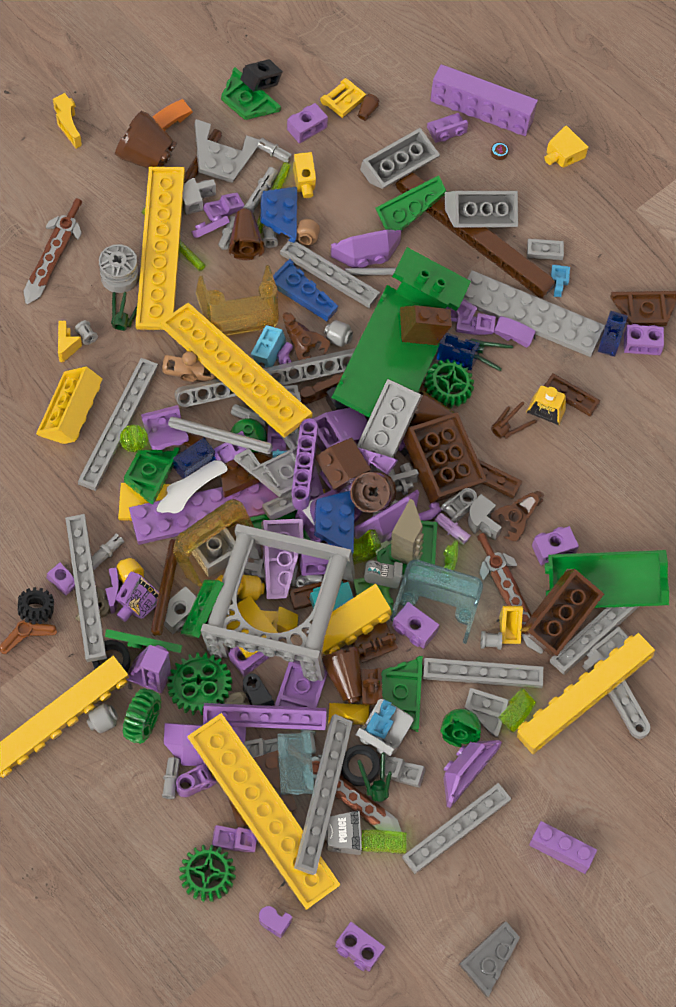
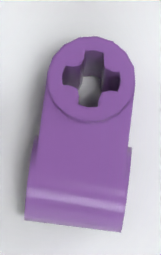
(198, 778)

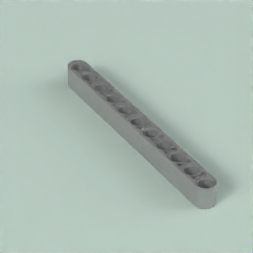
(284, 378)

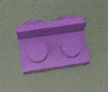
(447, 127)

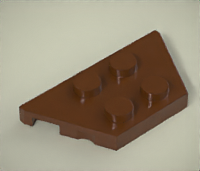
(645, 307)
(238, 478)

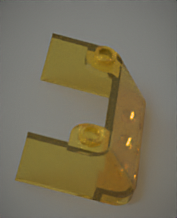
(243, 313)
(224, 516)

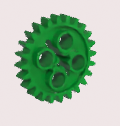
(199, 667)

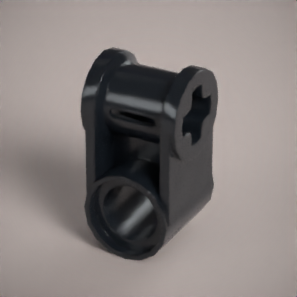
(259, 694)

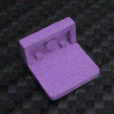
(159, 432)

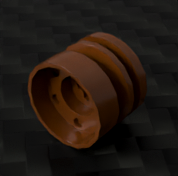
(362, 491)

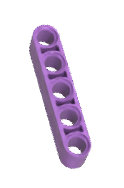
(305, 472)

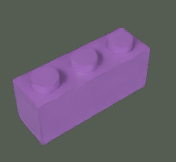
(563, 847)

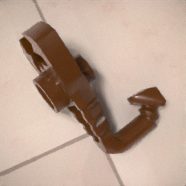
(303, 338)
(518, 513)

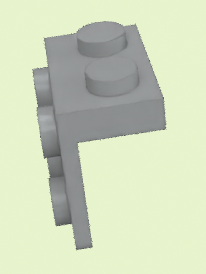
(395, 735)

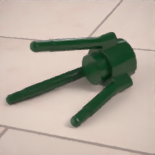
(120, 320)
(481, 350)
(379, 790)

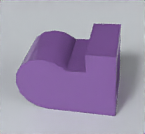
(61, 578)
(273, 922)

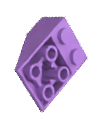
(339, 426)

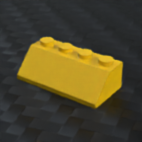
(70, 405)
(355, 618)

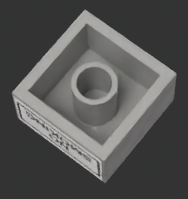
(215, 552)

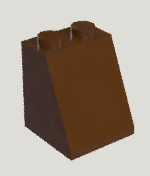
(424, 324)

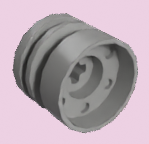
(118, 268)

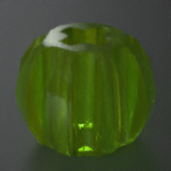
(133, 438)

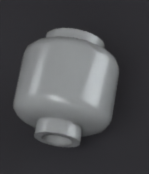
(338, 333)
(102, 718)

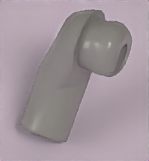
(307, 580)

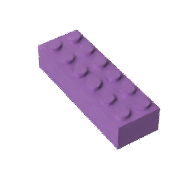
(483, 100)

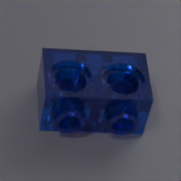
(612, 333)

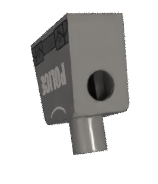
(344, 833)

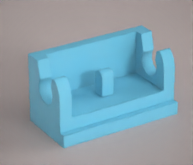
(268, 346)

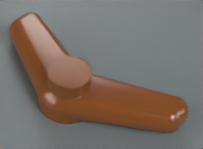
(24, 630)

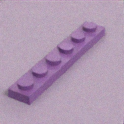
(267, 716)

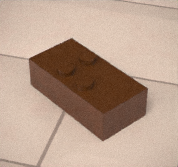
(562, 612)

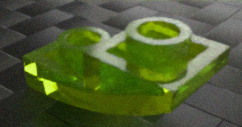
(451, 555)
(518, 710)
(384, 841)

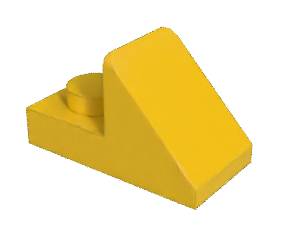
(66, 344)
(282, 620)

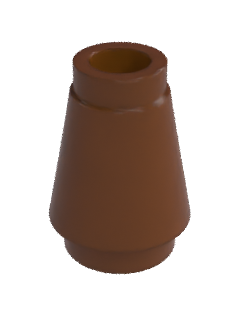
(368, 106)

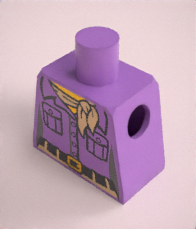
(136, 597)

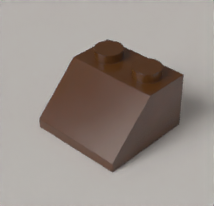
(342, 463)

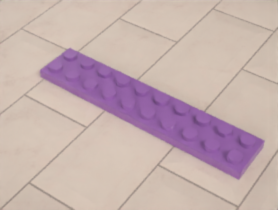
(154, 525)

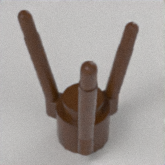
(501, 426)

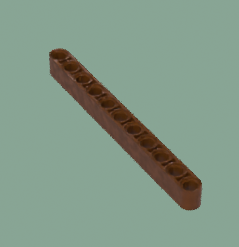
(488, 245)

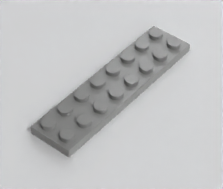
(542, 316)

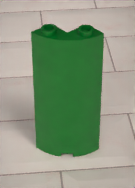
(623, 577)

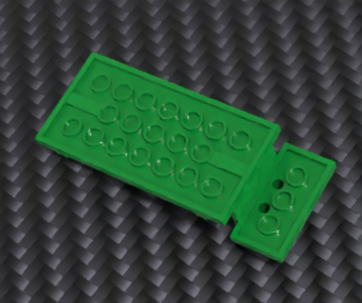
(380, 349)

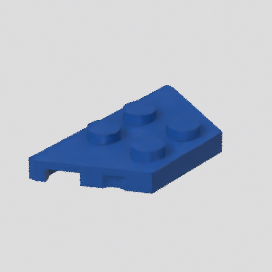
(280, 211)
(335, 520)

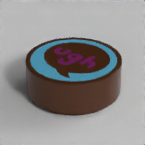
(499, 151)

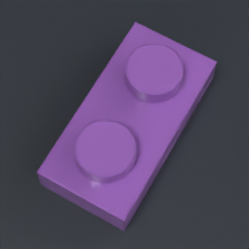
(202, 228)

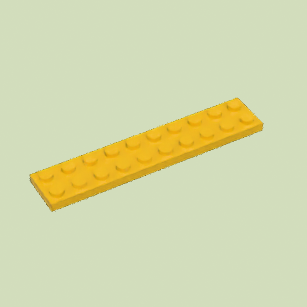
(160, 246)
(236, 370)
(260, 807)

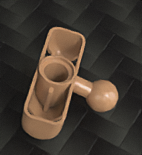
(186, 368)

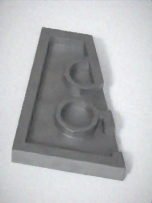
(489, 957)

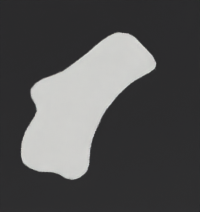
(182, 490)

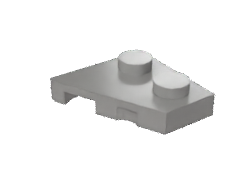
(487, 708)

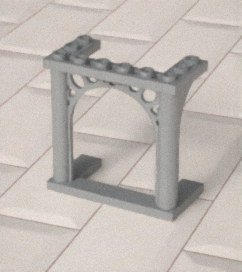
(309, 653)

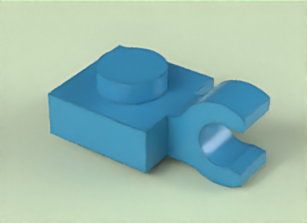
(561, 277)
(381, 723)

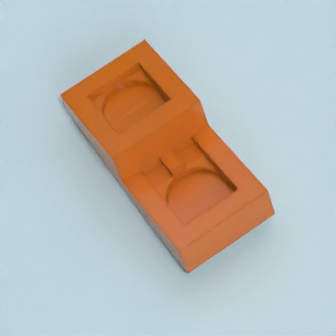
(174, 112)

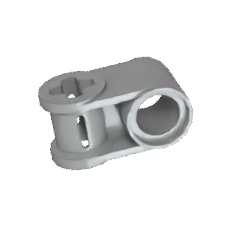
(457, 507)

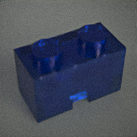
(455, 349)
(194, 458)

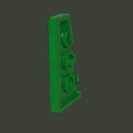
(407, 207)

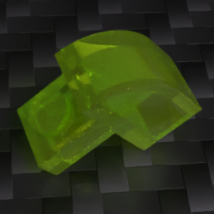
(366, 547)

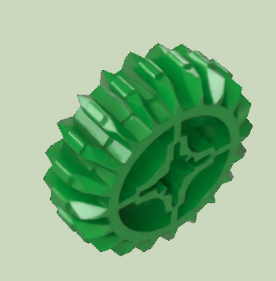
(459, 381)
(141, 715)
(198, 872)

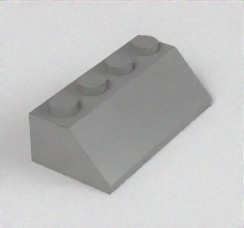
(399, 159)
(482, 208)

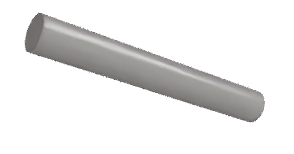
(370, 271)

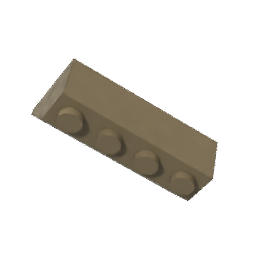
(407, 535)

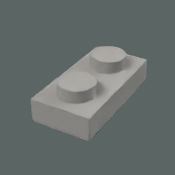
(545, 249)
(279, 507)

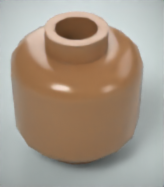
(307, 232)

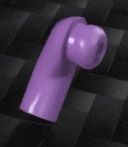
(283, 355)
(430, 514)

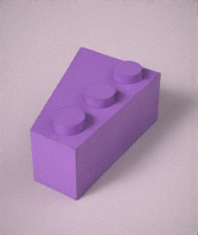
(151, 668)

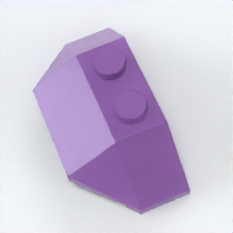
(366, 248)
(385, 520)
(177, 742)
(467, 767)

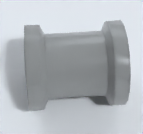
(269, 237)
(86, 332)
(491, 640)

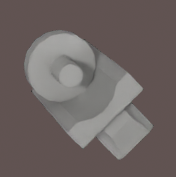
(404, 479)

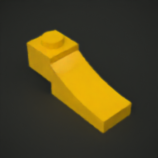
(65, 111)

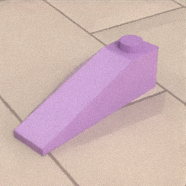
(277, 562)

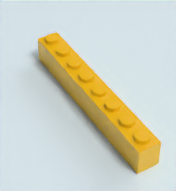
(585, 693)
(60, 713)

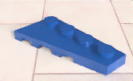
(297, 287)

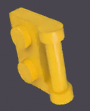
(345, 102)

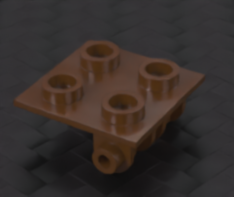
(375, 643)

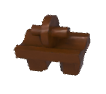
(371, 686)

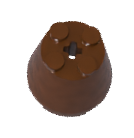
(145, 143)

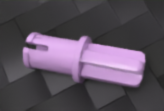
(452, 528)

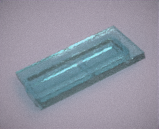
(295, 763)

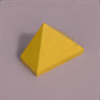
(511, 624)
(354, 712)

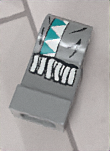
(383, 574)

